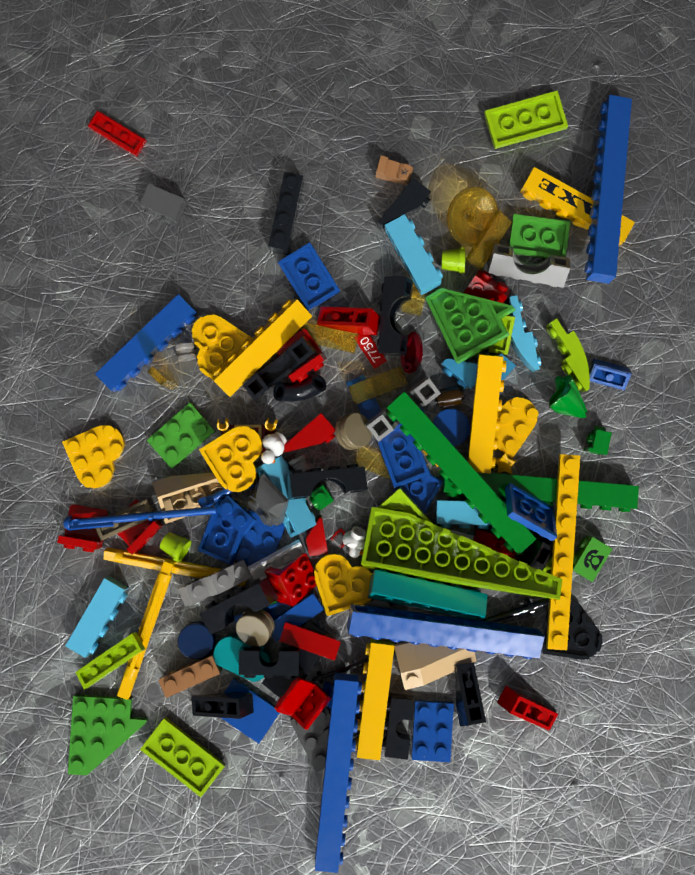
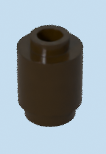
(450, 397)

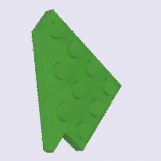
(468, 321)
(98, 729)

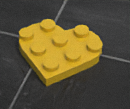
(216, 342)
(517, 421)
(94, 454)
(233, 457)
(341, 583)

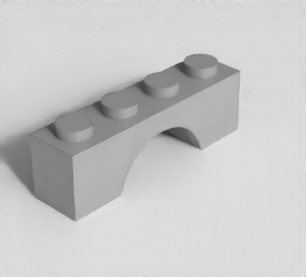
(550, 272)
(420, 393)

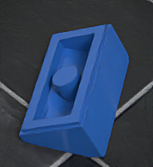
(609, 374)

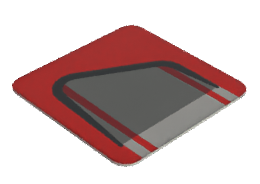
(337, 538)

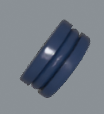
(195, 640)

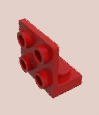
(140, 534)

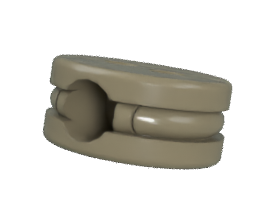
(352, 432)
(255, 627)

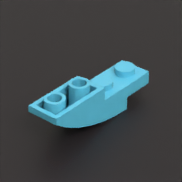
(522, 342)

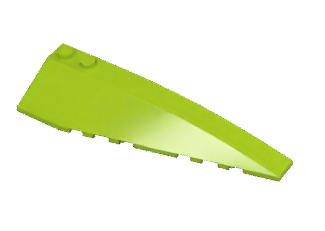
(424, 550)

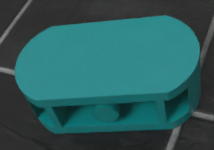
(227, 654)

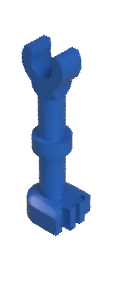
(211, 499)

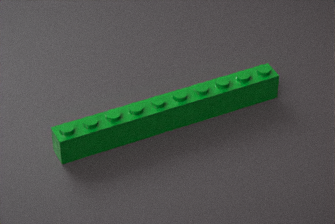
(460, 472)
(589, 493)

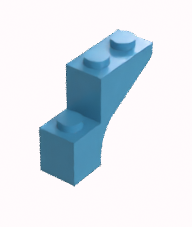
(466, 372)

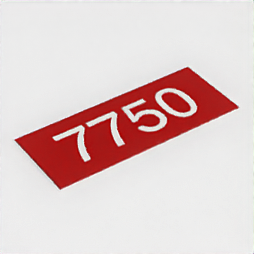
(370, 350)

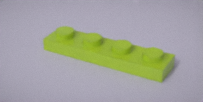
(110, 660)

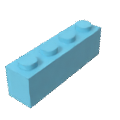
(413, 255)
(457, 512)
(297, 516)
(97, 616)

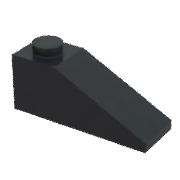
(408, 202)
(468, 696)
(223, 705)

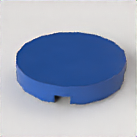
(453, 425)

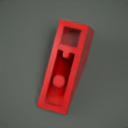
(347, 319)
(313, 434)
(527, 708)

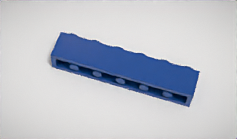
(146, 344)

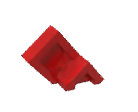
(316, 539)

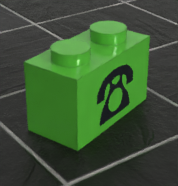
(590, 557)

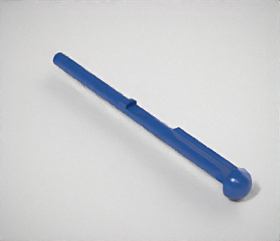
(108, 521)

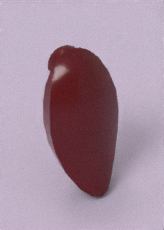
(413, 359)

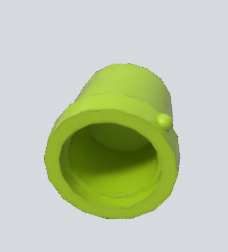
(454, 260)
(175, 546)

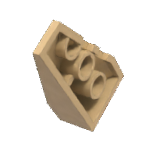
(184, 491)
(425, 663)

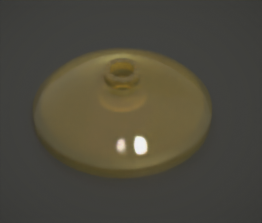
(479, 207)

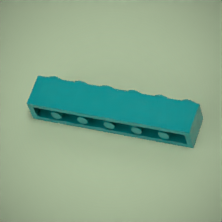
(427, 595)

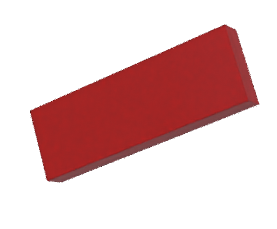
(117, 133)
(310, 641)

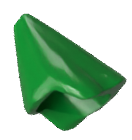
(567, 398)

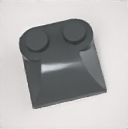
(268, 502)

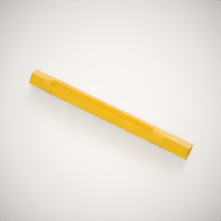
(156, 563)
(146, 628)

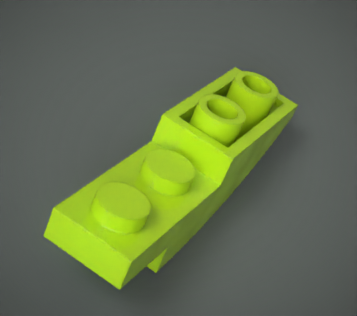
(575, 362)

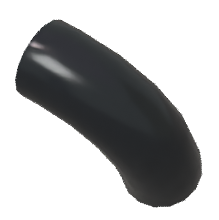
(299, 391)

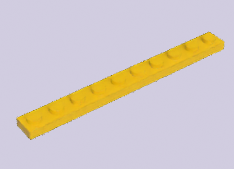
(563, 549)

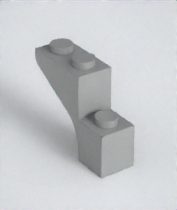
(214, 583)

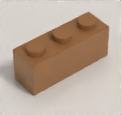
(189, 675)

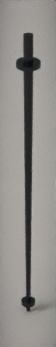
(529, 607)

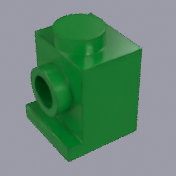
(598, 441)
(321, 498)

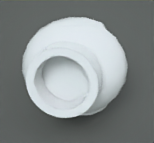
(274, 445)
(355, 540)

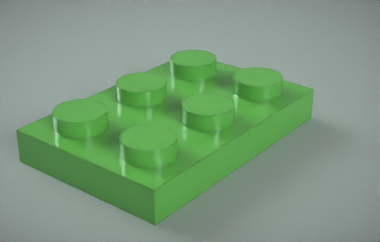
(538, 236)
(181, 435)

